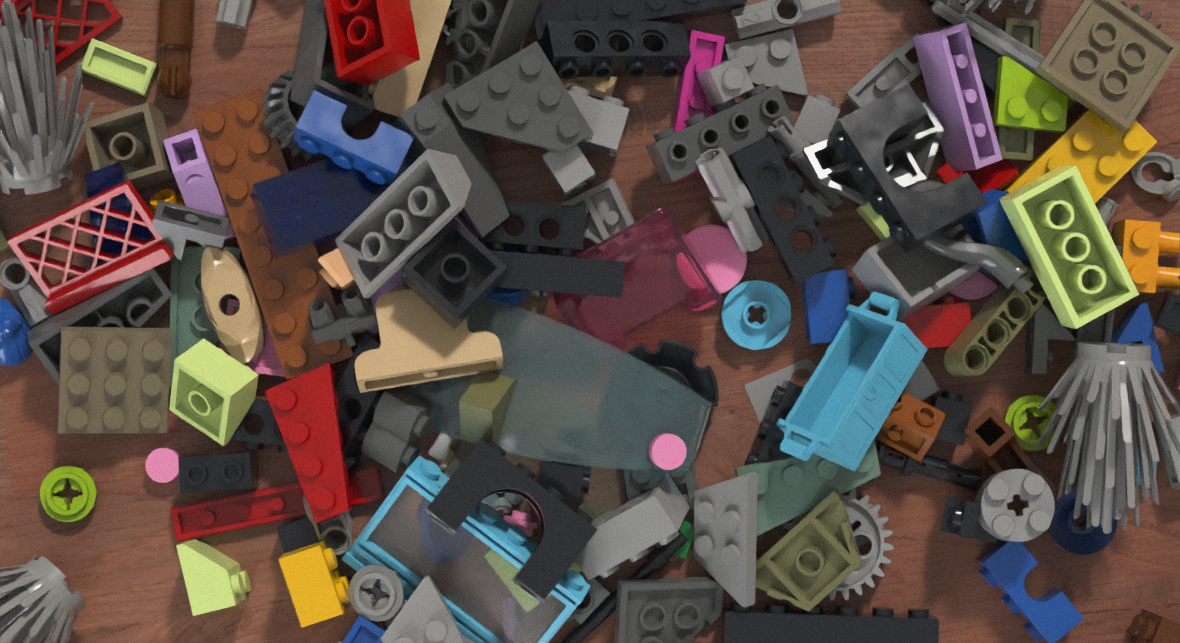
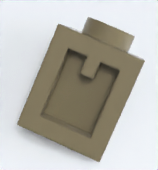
(450, 453)

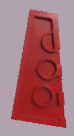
(311, 431)

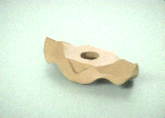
(243, 331)

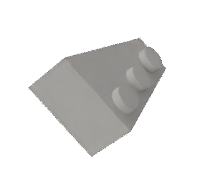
(633, 528)

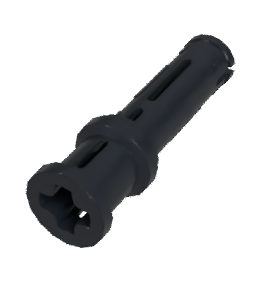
(965, 477)

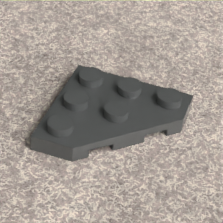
(521, 104)
(666, 609)

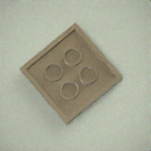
(1109, 60)
(113, 380)

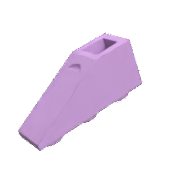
(195, 175)

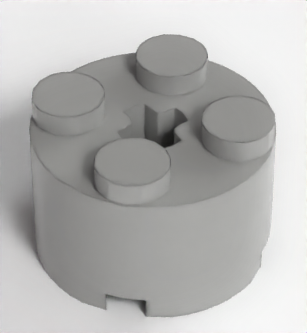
(1035, 510)

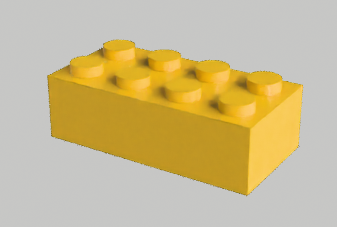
(1095, 148)

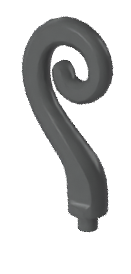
(996, 260)

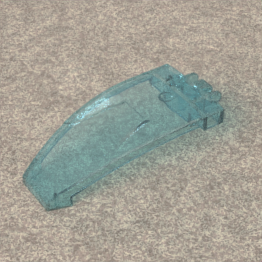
(573, 396)

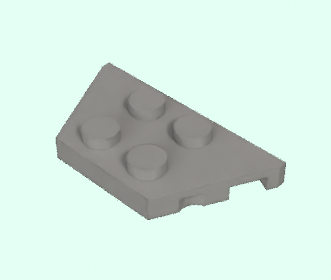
(728, 534)
(424, 618)

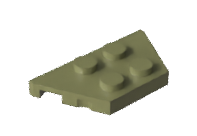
(811, 556)

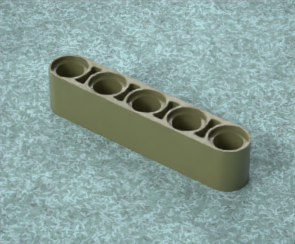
(1000, 324)

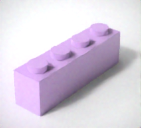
(957, 97)

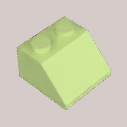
(212, 390)
(211, 577)

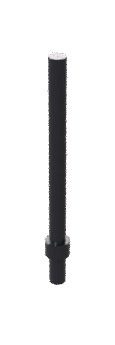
(657, 560)

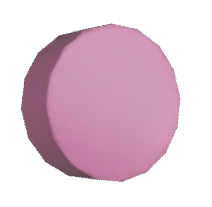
(667, 451)
(162, 465)

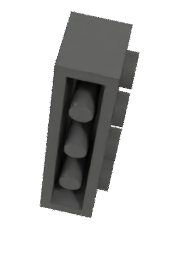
(730, 128)

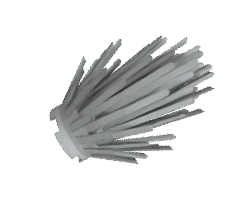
(33, 134)
(1111, 412)
(36, 603)

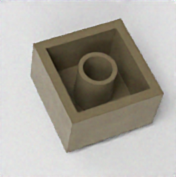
(135, 141)

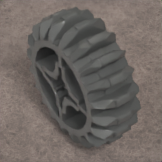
(284, 115)

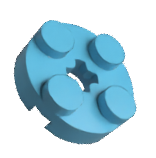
(776, 314)

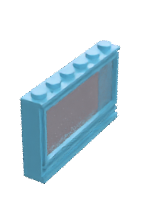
(468, 567)

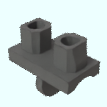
(341, 320)

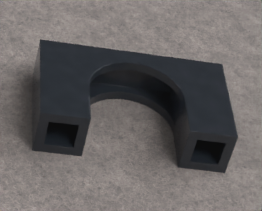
(910, 214)
(561, 529)

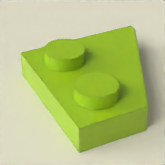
(1027, 100)

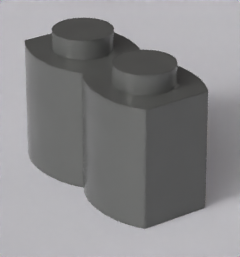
(397, 429)

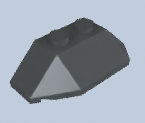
(905, 158)

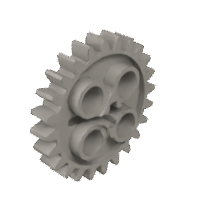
(870, 527)

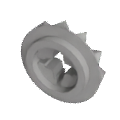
(364, 600)

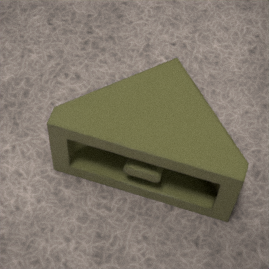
(485, 407)

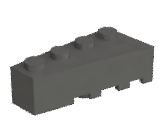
(317, 69)
(120, 306)

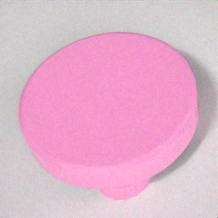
(719, 255)

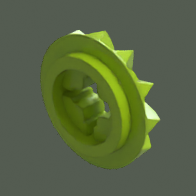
(1017, 416)
(58, 506)

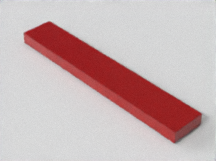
(263, 506)

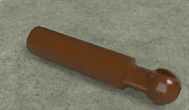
(175, 45)

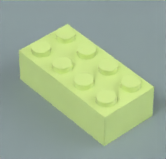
(1069, 246)

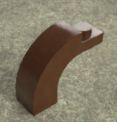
(997, 447)

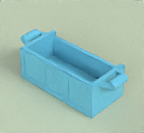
(853, 386)

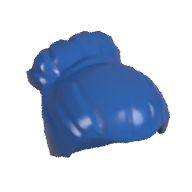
(13, 335)

